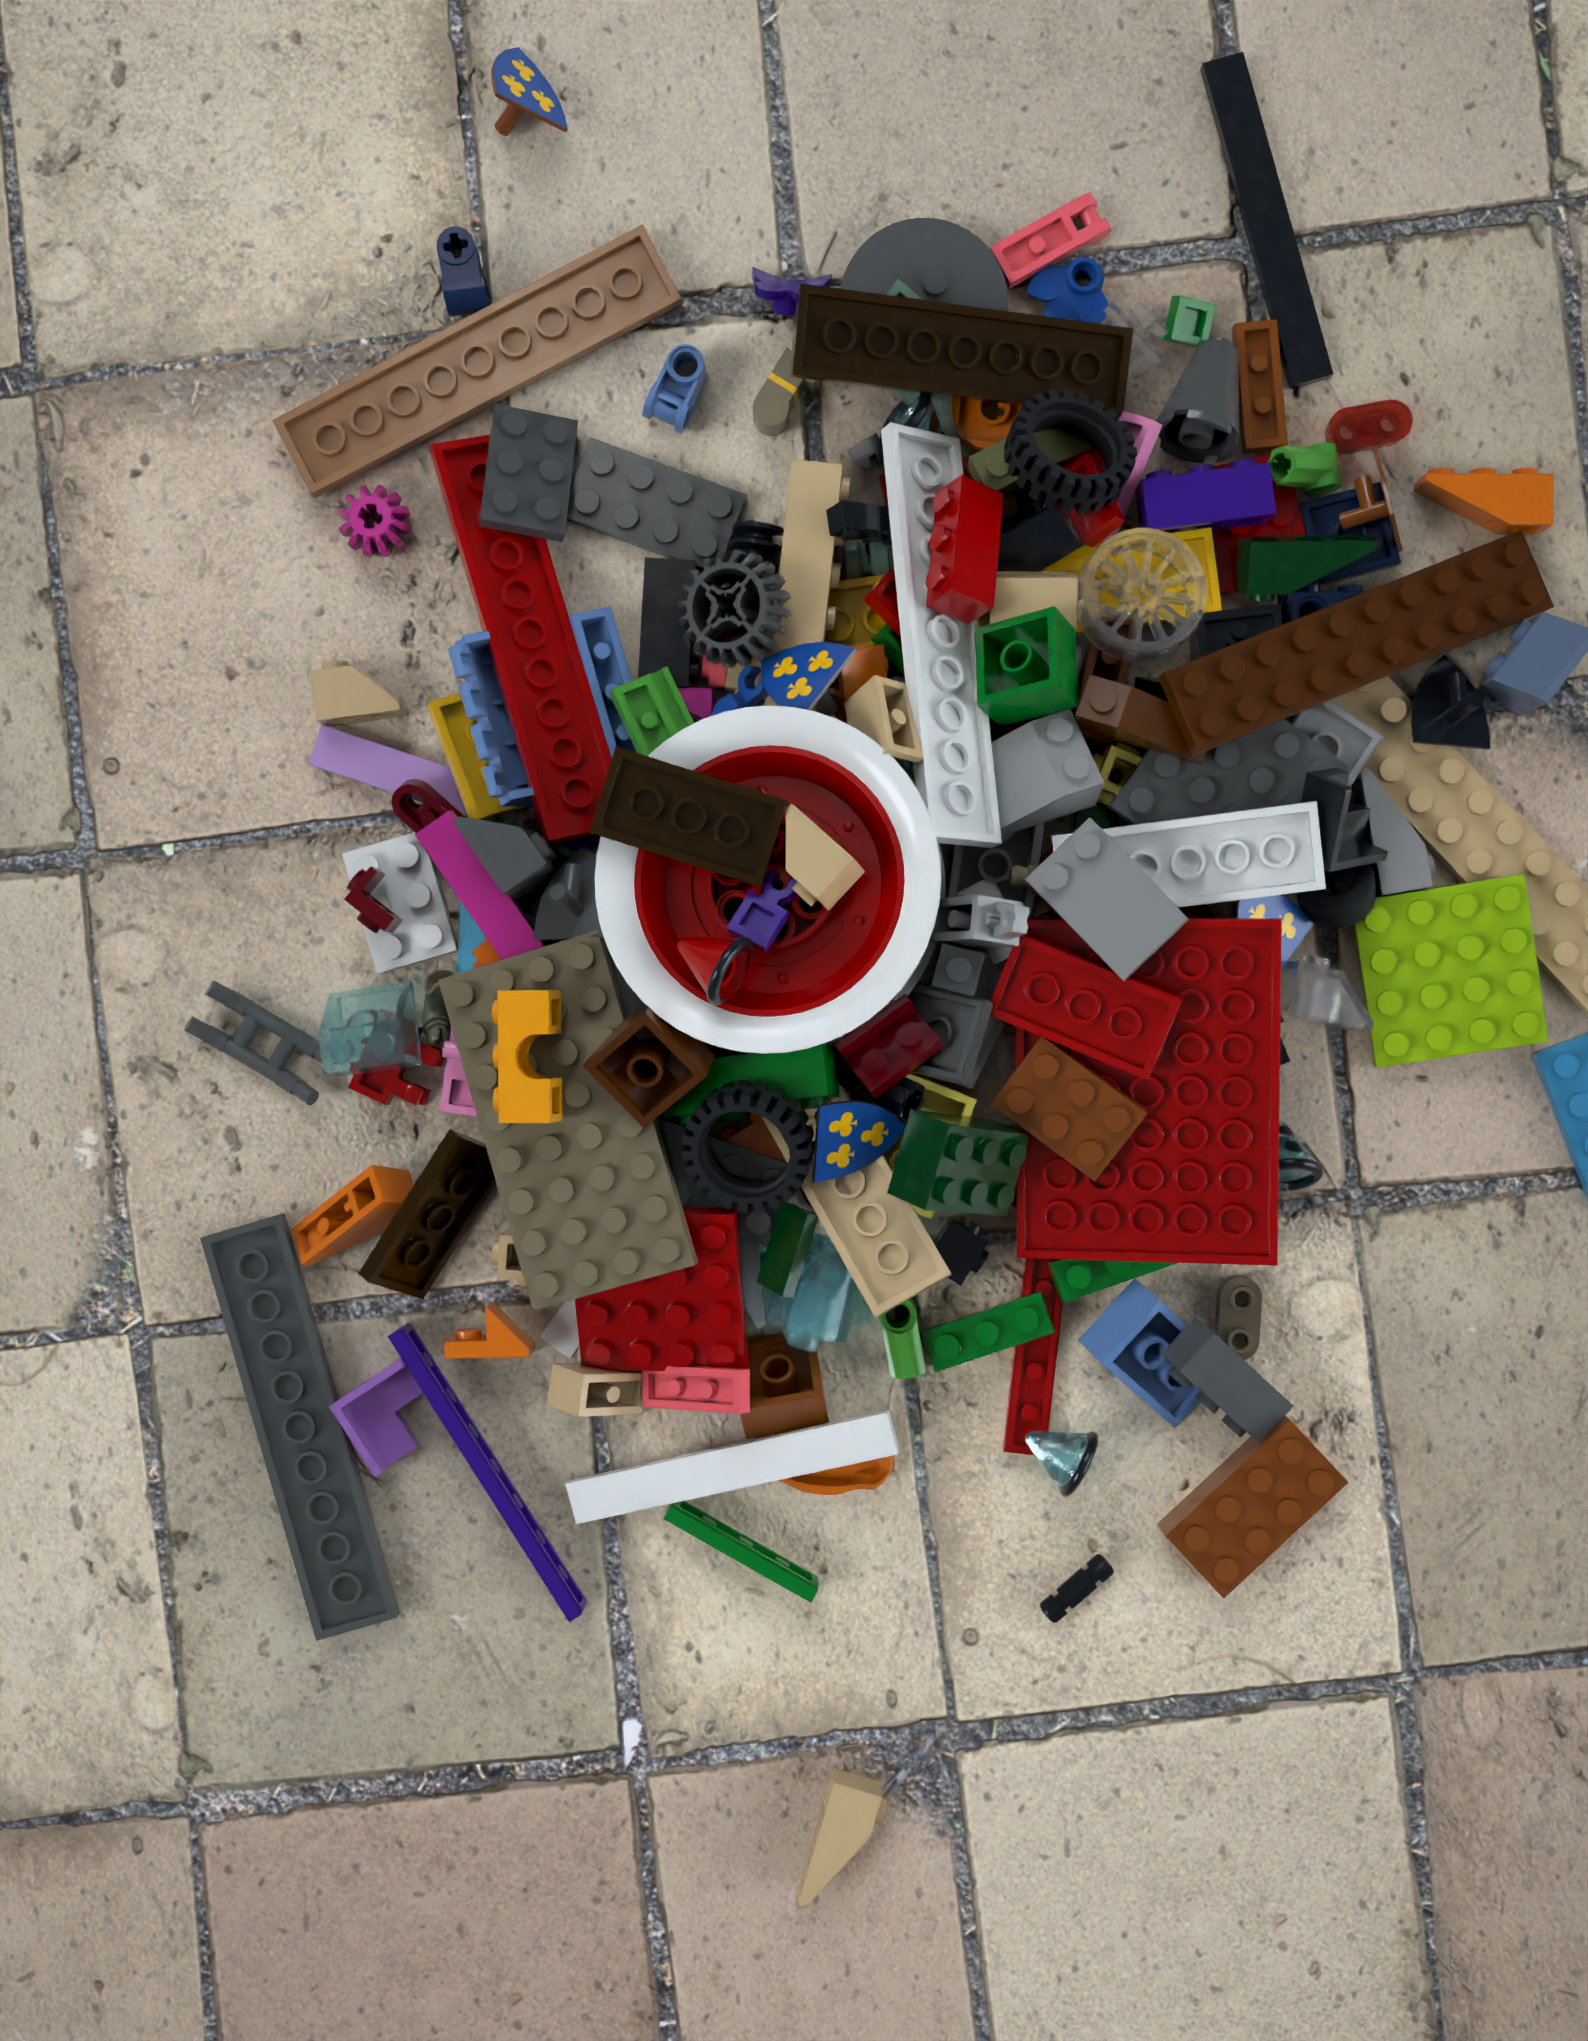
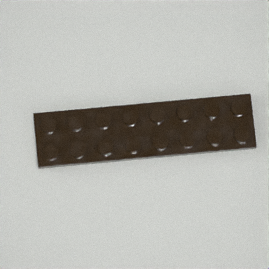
(955, 349)

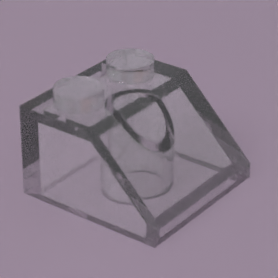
(1321, 995)

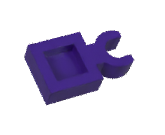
(762, 915)

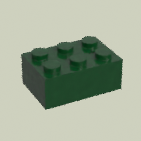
(958, 1163)

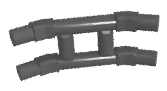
(238, 1046)

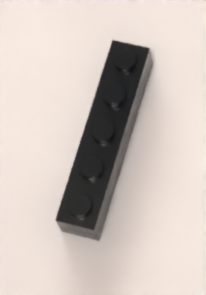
(860, 521)

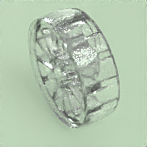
(1094, 615)

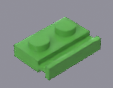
(651, 709)

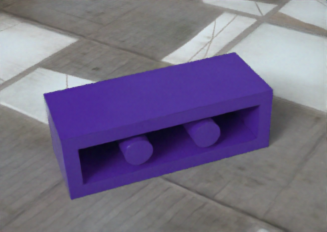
(1207, 497)

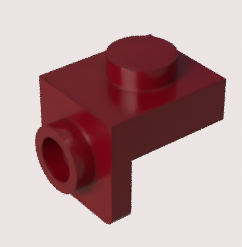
(372, 912)

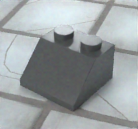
(509, 854)

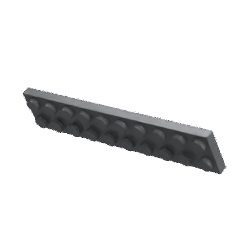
(298, 1434)

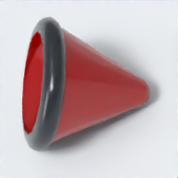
(718, 964)

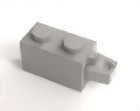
(980, 922)

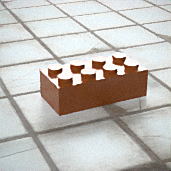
(1251, 1505)

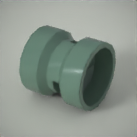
(856, 559)

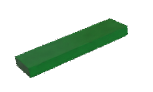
(743, 1549)

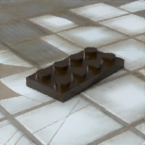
(688, 816)
(432, 1217)

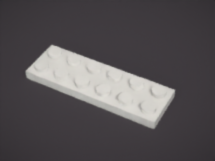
(1227, 853)

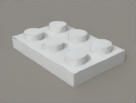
(414, 895)

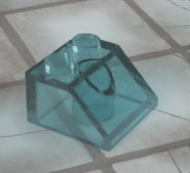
(370, 1030)

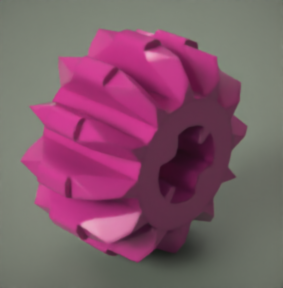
(383, 534)

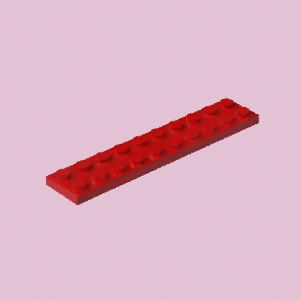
(529, 650)

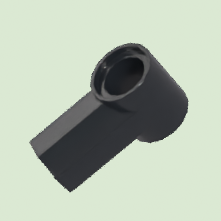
(897, 1099)

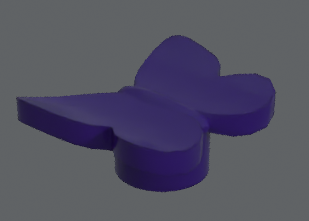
(783, 291)

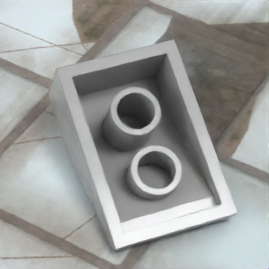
(1043, 772)
(1106, 899)

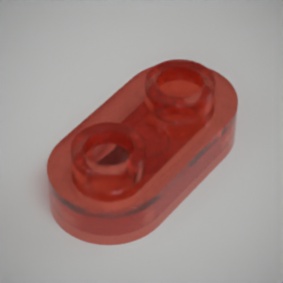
(1366, 427)

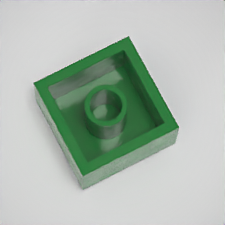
(1026, 666)

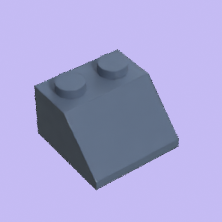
(1535, 662)

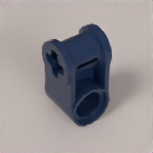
(462, 277)

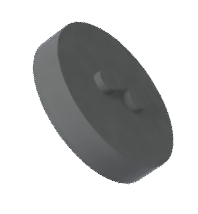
(933, 260)

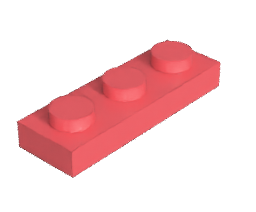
(698, 1389)

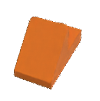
(501, 1340)

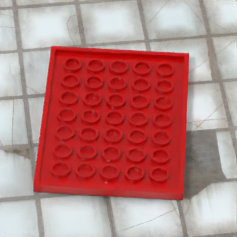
(1206, 1156)

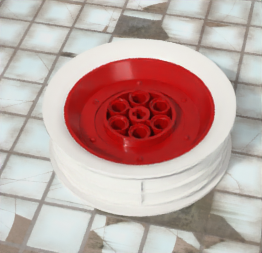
(831, 964)

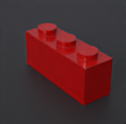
(964, 549)

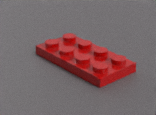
(1084, 1006)

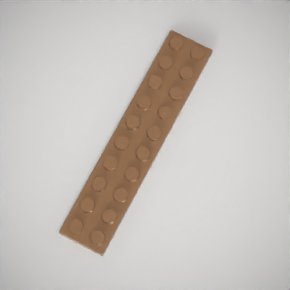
(478, 361)

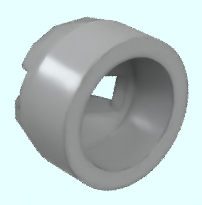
(864, 450)

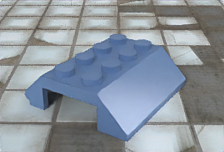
(483, 702)

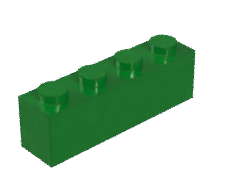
(803, 1074)

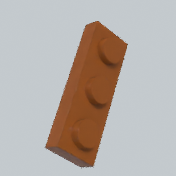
(1260, 386)

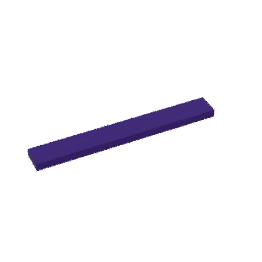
(488, 1471)

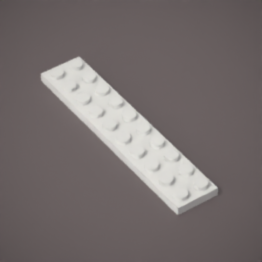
(937, 649)

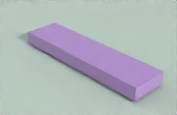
(380, 765)

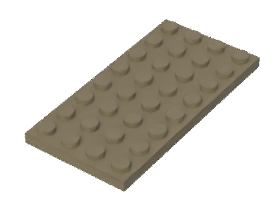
(582, 1194)

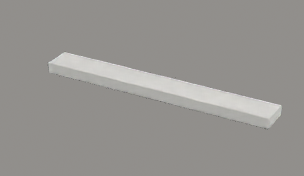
(733, 1466)

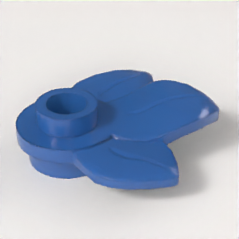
(1065, 297)

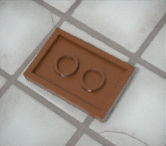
(1069, 1107)

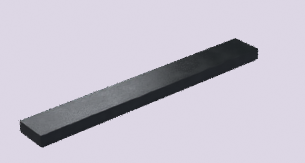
(1266, 219)

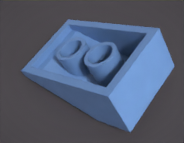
(1130, 1345)

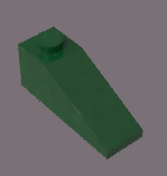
(1289, 563)

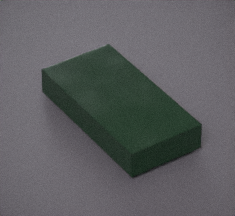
(787, 1249)

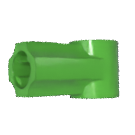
(1309, 467)
(903, 1344)

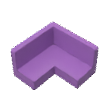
(372, 1416)

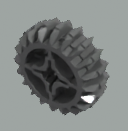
(710, 629)

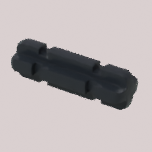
(1076, 1588)

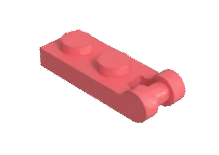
(1050, 239)

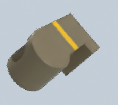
(779, 396)

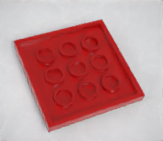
(674, 1317)

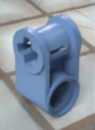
(675, 396)

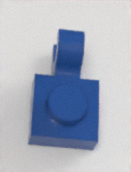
(747, 693)

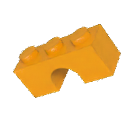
(521, 1091)

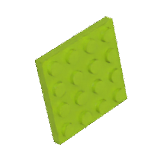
(1450, 971)

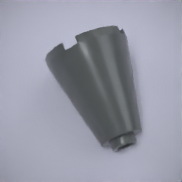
(1204, 405)

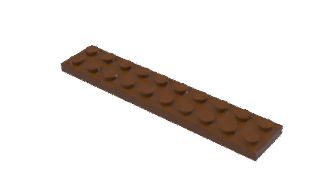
(1354, 642)

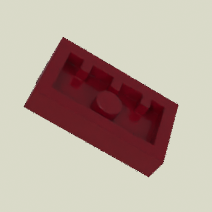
(889, 1046)

